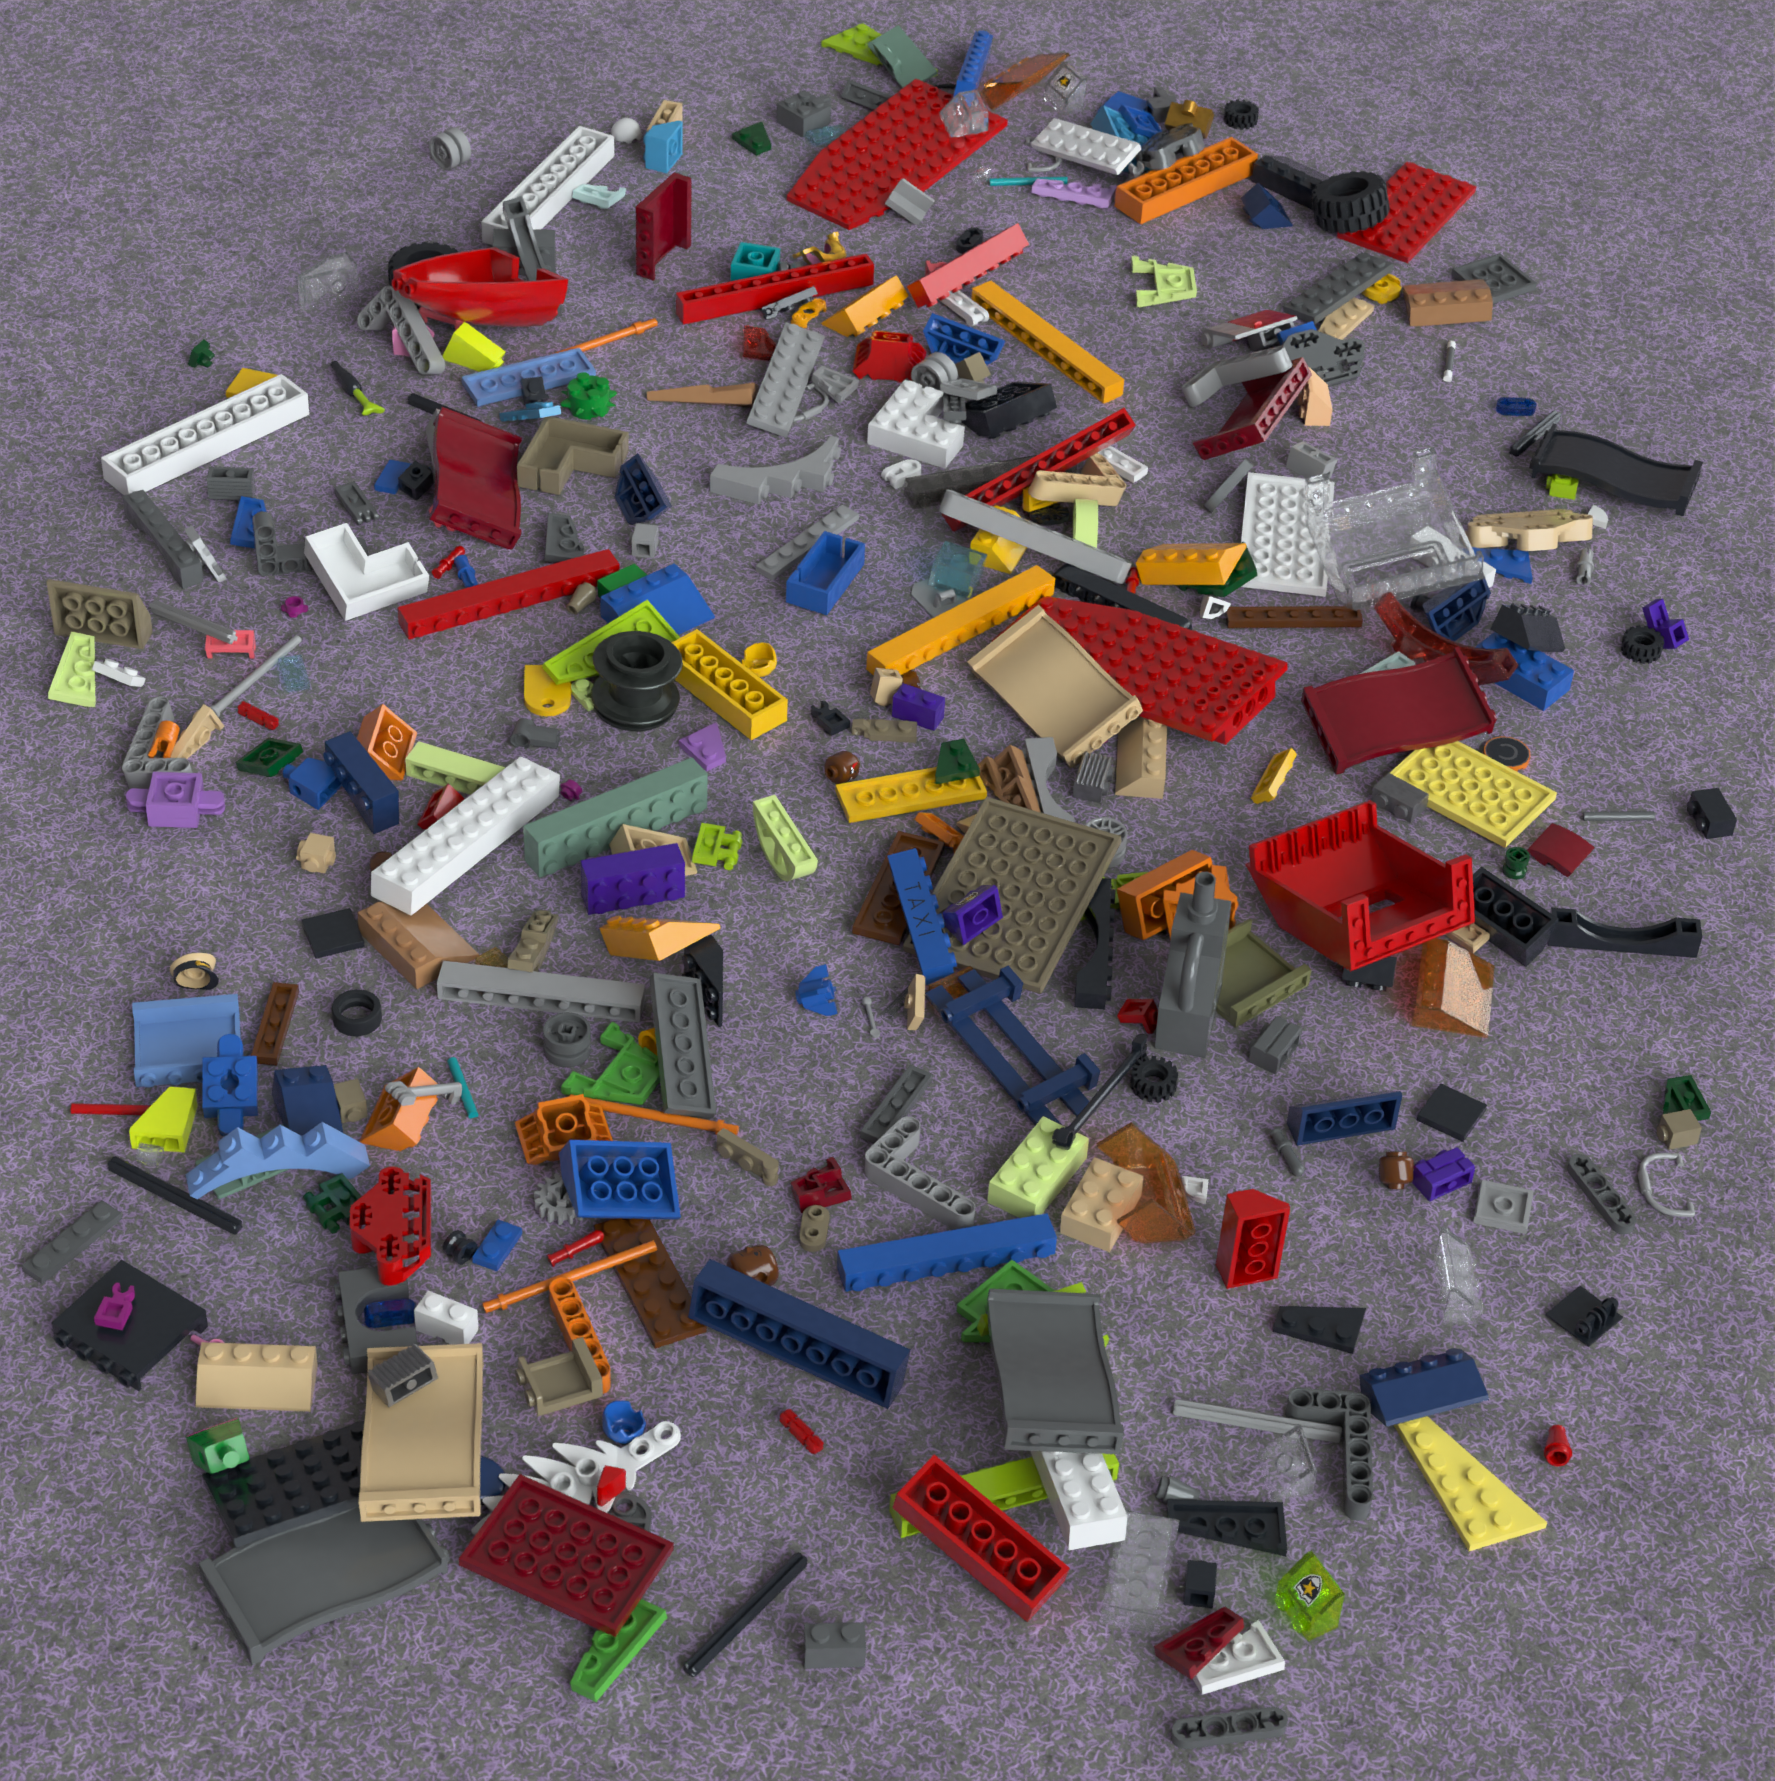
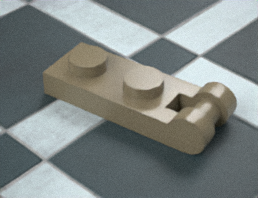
(748, 1156)

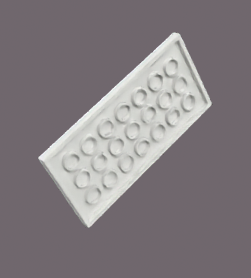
(1279, 537)

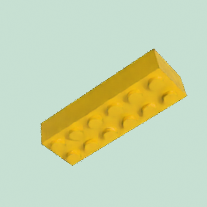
(729, 686)

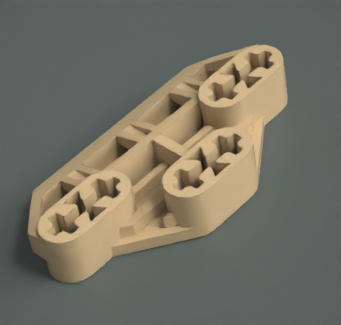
(1532, 529)

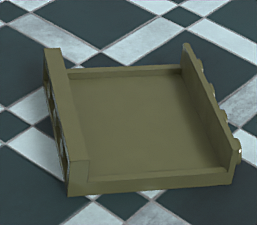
(1255, 977)

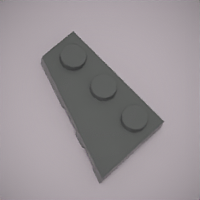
(561, 539)

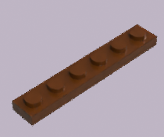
(1293, 617)

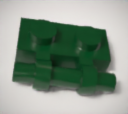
(337, 1193)

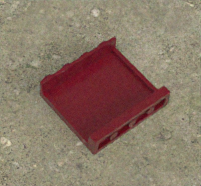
(663, 223)

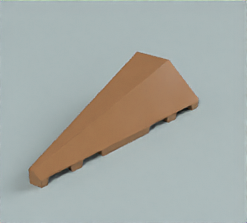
(733, 395)
(1009, 778)

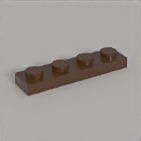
(275, 1023)

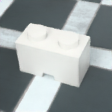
(446, 1319)

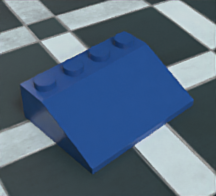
(670, 594)
(620, 1179)

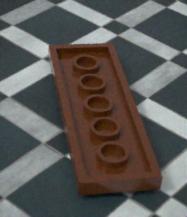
(881, 912)
(651, 1282)

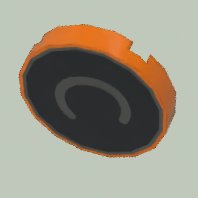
(1508, 752)

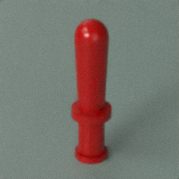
(446, 564)
(1132, 581)
(580, 1245)

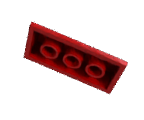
(1251, 1238)

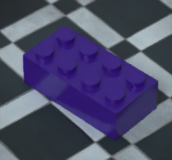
(632, 879)

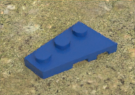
(243, 528)
(1508, 562)

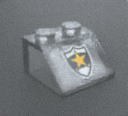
(1066, 90)

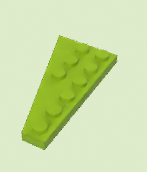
(855, 42)
(577, 660)

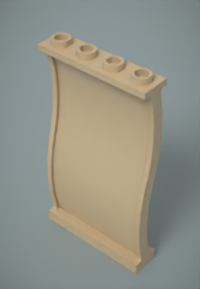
(1055, 686)
(426, 1448)

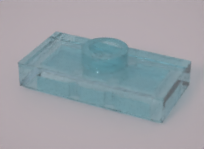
(825, 135)

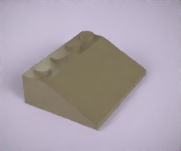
(99, 612)

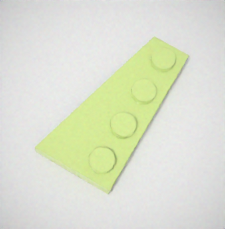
(74, 676)

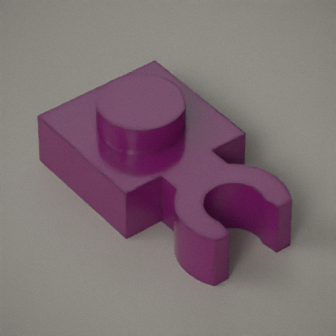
(115, 1311)

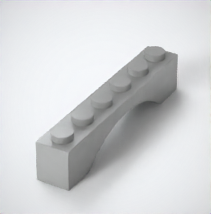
(1041, 762)

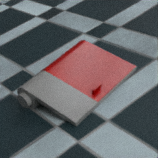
(1243, 327)

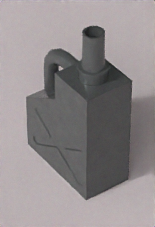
(1193, 970)

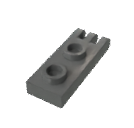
(356, 502)

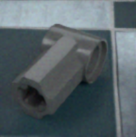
(527, 734)

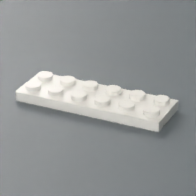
(1086, 146)

